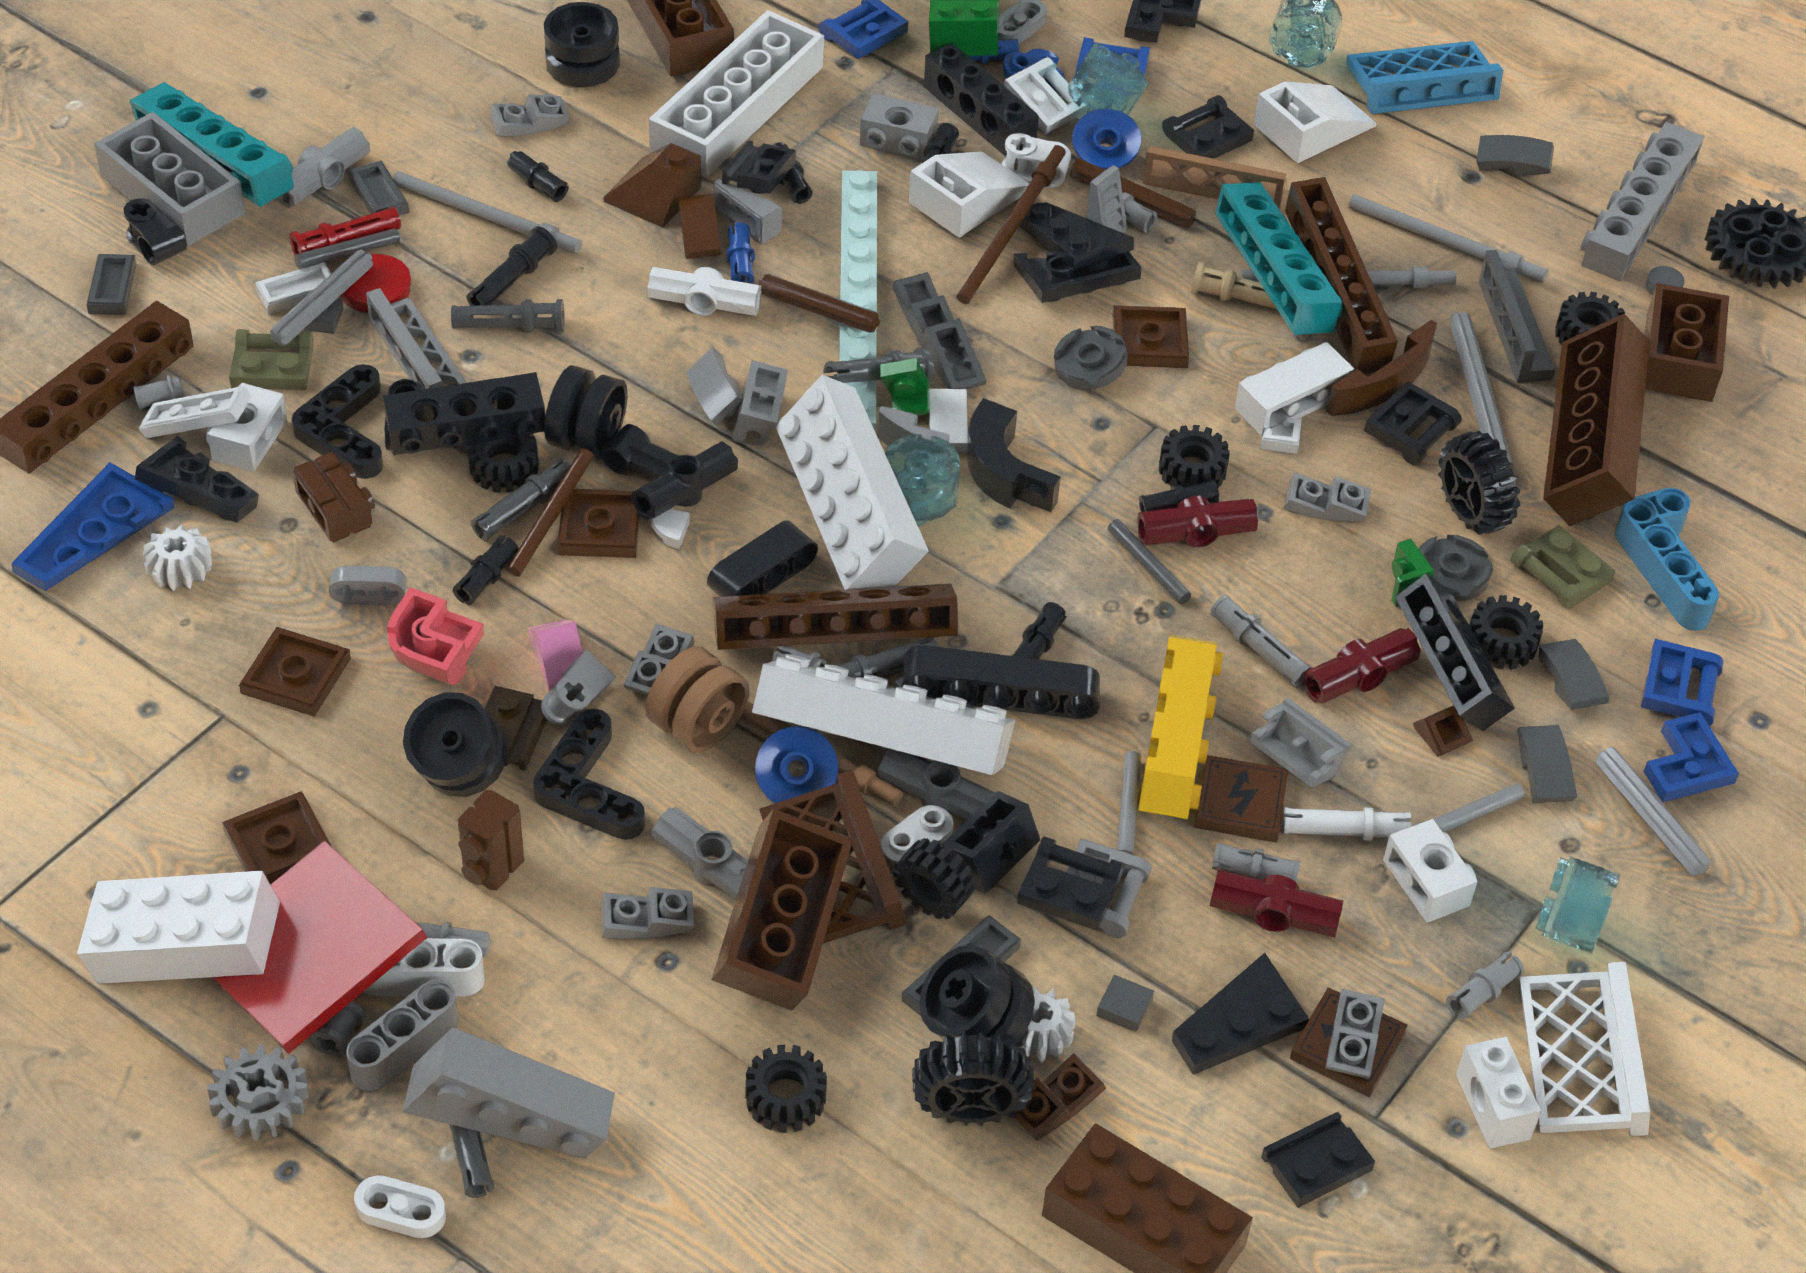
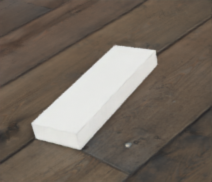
(195, 412)

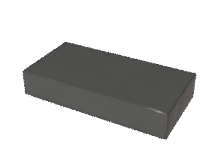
(377, 188)
(111, 284)

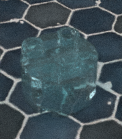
(1305, 31)
(1107, 81)
(926, 474)
(1579, 903)

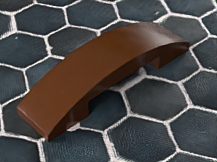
(1359, 392)

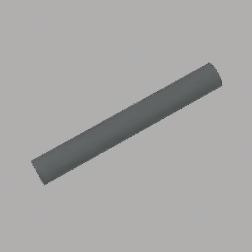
(347, 248)
(1149, 561)

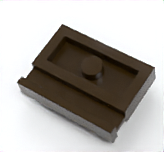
(520, 719)

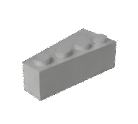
(507, 1096)

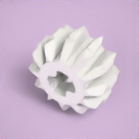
(177, 557)
(1049, 1028)

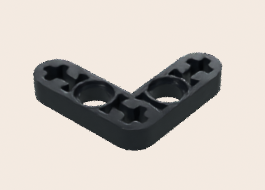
(365, 383)
(576, 785)

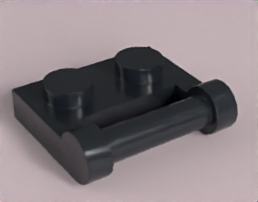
(1212, 138)
(1404, 413)
(1067, 894)

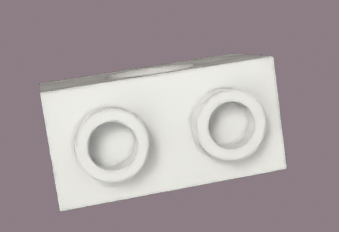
(250, 438)
(1430, 870)
(1498, 1092)

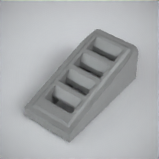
(746, 207)
(1107, 207)

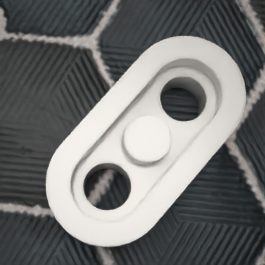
(916, 828)
(403, 1205)

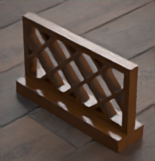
(867, 851)

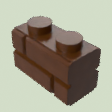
(333, 496)
(490, 840)

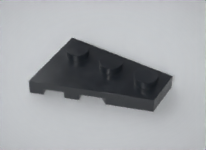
(1074, 237)
(1054, 279)
(194, 481)
(1240, 1018)

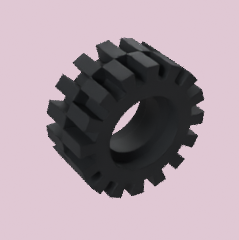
(1587, 310)
(1193, 444)
(503, 472)
(1512, 617)
(934, 878)
(785, 1110)

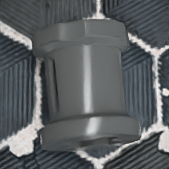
(334, 1034)

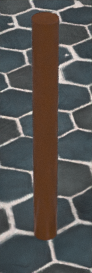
(550, 512)

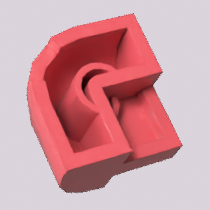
(432, 638)

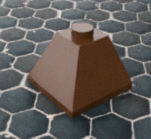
(657, 183)

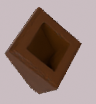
(1443, 731)

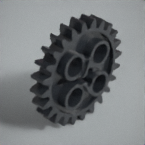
(1759, 242)

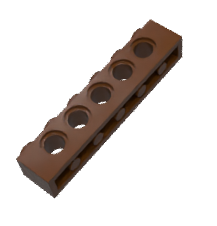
(1323, 232)
(93, 386)
(835, 616)

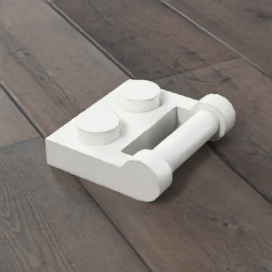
(1040, 97)

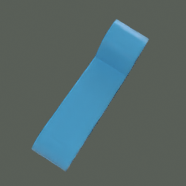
(1650, 537)

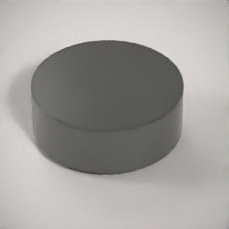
(1664, 275)

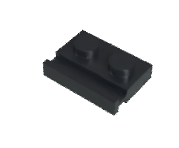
(759, 167)
(1318, 1159)

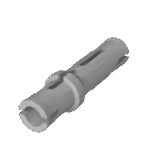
(1250, 631)

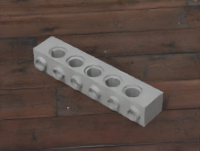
(1642, 201)

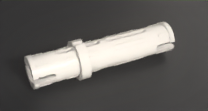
(1344, 823)

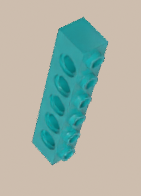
(258, 167)
(1278, 259)

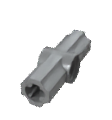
(325, 165)
(694, 843)

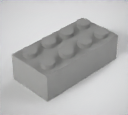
(179, 178)

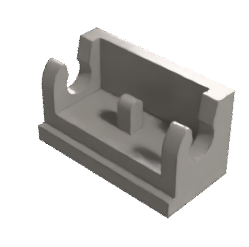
(761, 401)
(1300, 743)

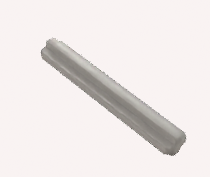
(321, 297)
(1653, 811)

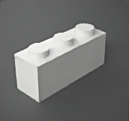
(1291, 387)

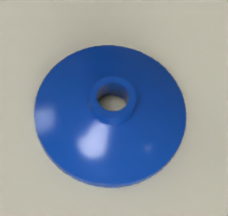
(1111, 128)
(795, 745)

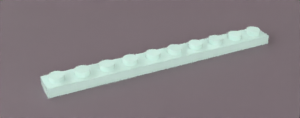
(859, 272)

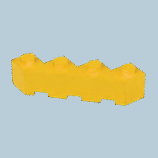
(1178, 727)

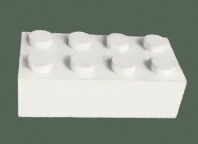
(179, 927)

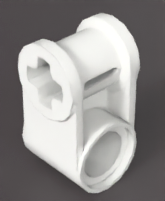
(1033, 152)

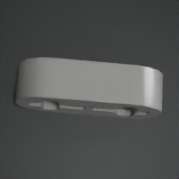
(367, 585)

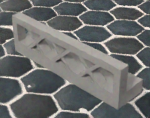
(404, 347)

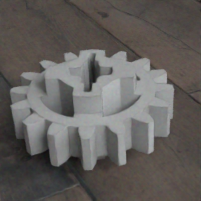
(258, 1092)

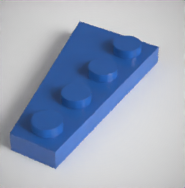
(91, 525)

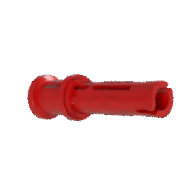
(329, 235)

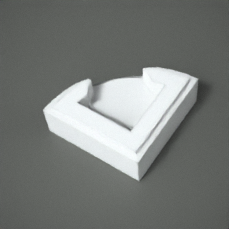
(1283, 437)
(671, 527)

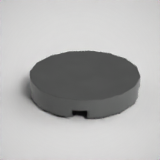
(1090, 357)
(1458, 565)

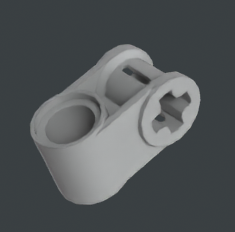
(576, 689)

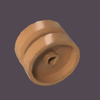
(697, 699)

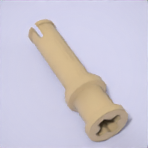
(1229, 286)

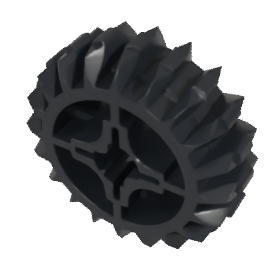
(1479, 482)
(973, 1079)

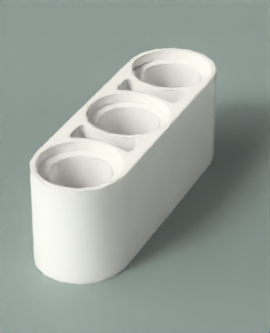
(441, 961)

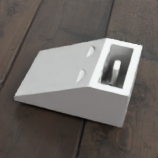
(1308, 118)
(963, 189)

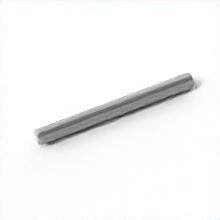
(1477, 379)

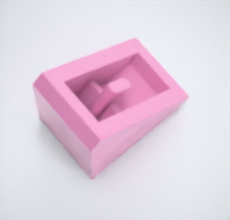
(556, 648)

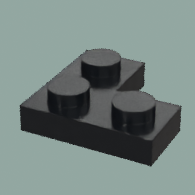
(1147, 17)

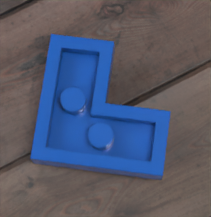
(1697, 760)

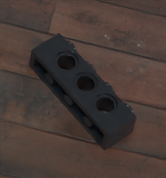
(977, 97)
(464, 413)
(1454, 652)

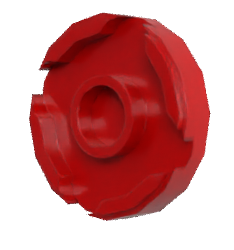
(387, 274)

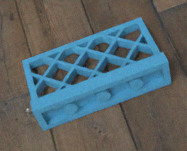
(1438, 86)

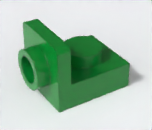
(907, 386)
(1408, 567)

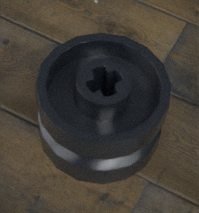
(581, 44)
(585, 410)
(455, 744)
(976, 994)

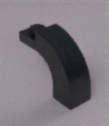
(997, 470)

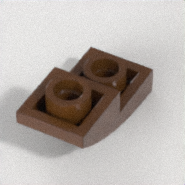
(699, 226)
(1059, 1097)

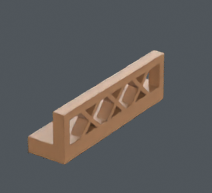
(1206, 175)

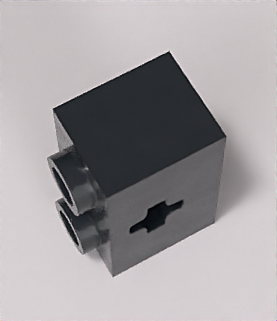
(994, 839)

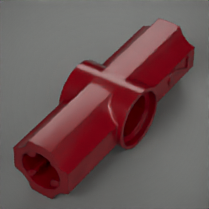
(1197, 521)
(1361, 665)
(1276, 903)

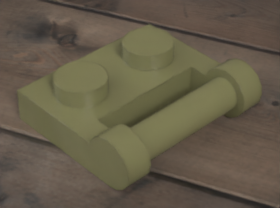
(271, 369)
(1564, 566)

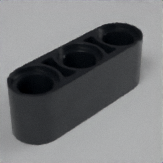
(764, 562)

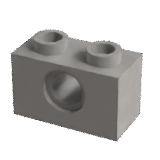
(898, 126)

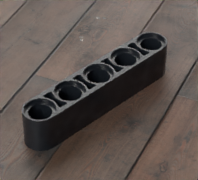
(1004, 681)

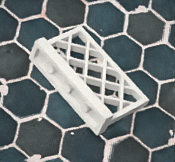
(1623, 1044)

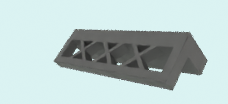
(1514, 321)

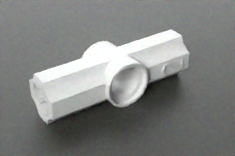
(704, 291)

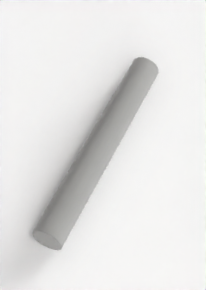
(1129, 802)
(1480, 807)

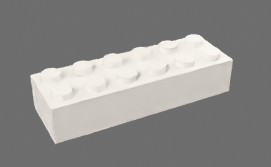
(739, 90)
(850, 487)
(884, 715)

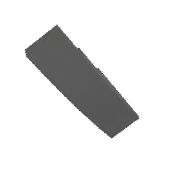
(939, 332)

